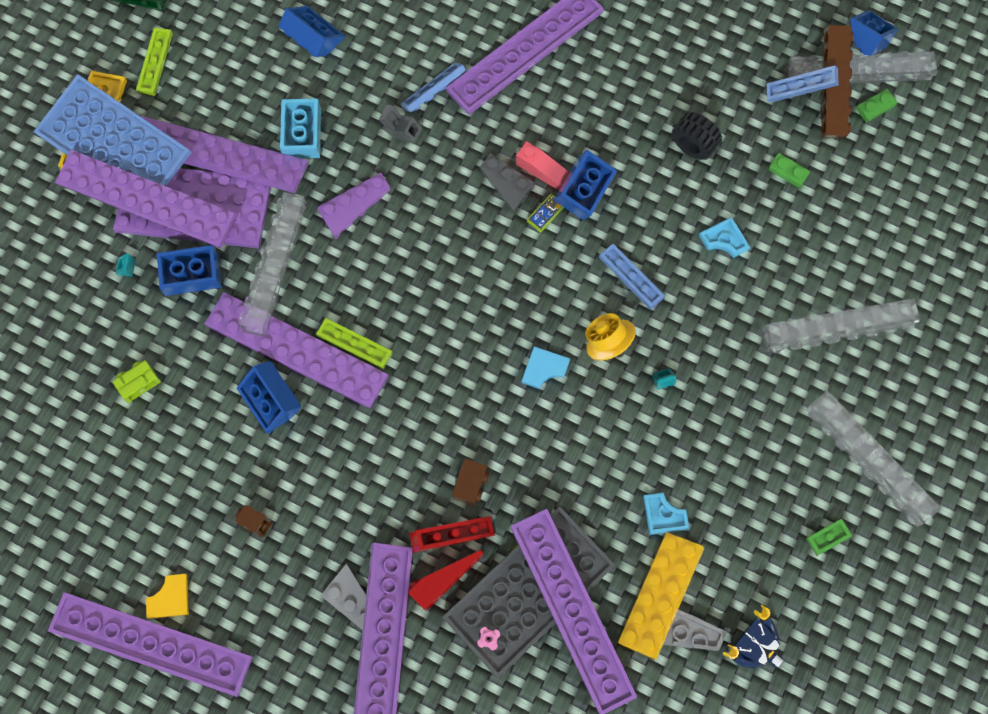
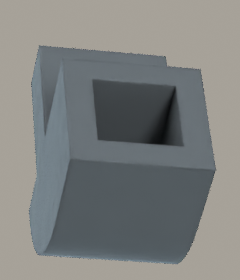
(399, 126)

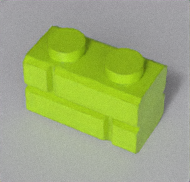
(136, 381)

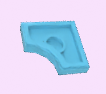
(725, 237)
(544, 366)
(663, 516)

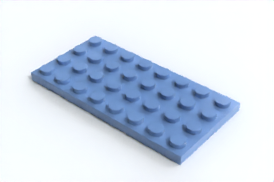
(109, 132)

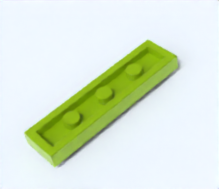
(154, 61)
(354, 343)

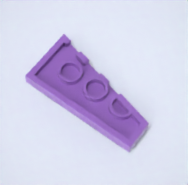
(347, 207)

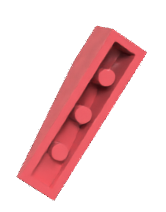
(541, 165)

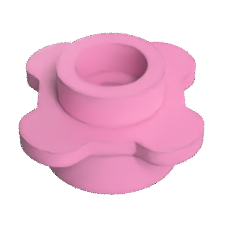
(483, 642)

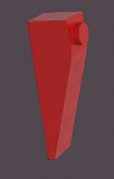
(451, 534)
(435, 585)

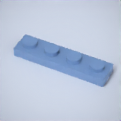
(437, 84)
(802, 84)
(632, 276)

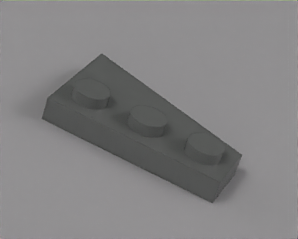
(507, 181)

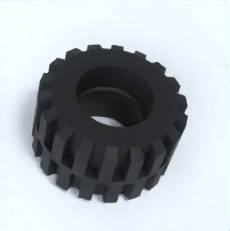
(696, 135)

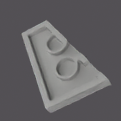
(347, 596)
(694, 633)

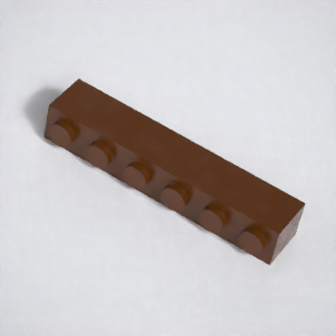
(836, 99)

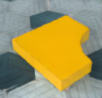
(170, 600)

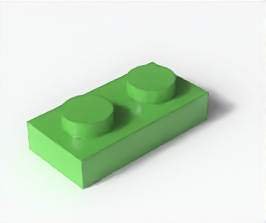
(876, 105)
(789, 170)
(829, 537)

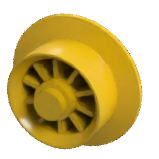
(609, 337)

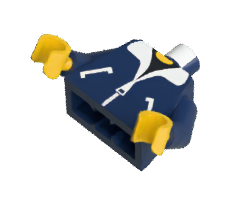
(757, 643)

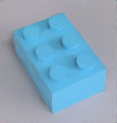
(300, 128)

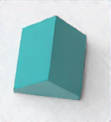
(125, 265)
(664, 378)

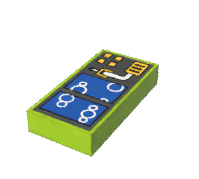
(545, 214)

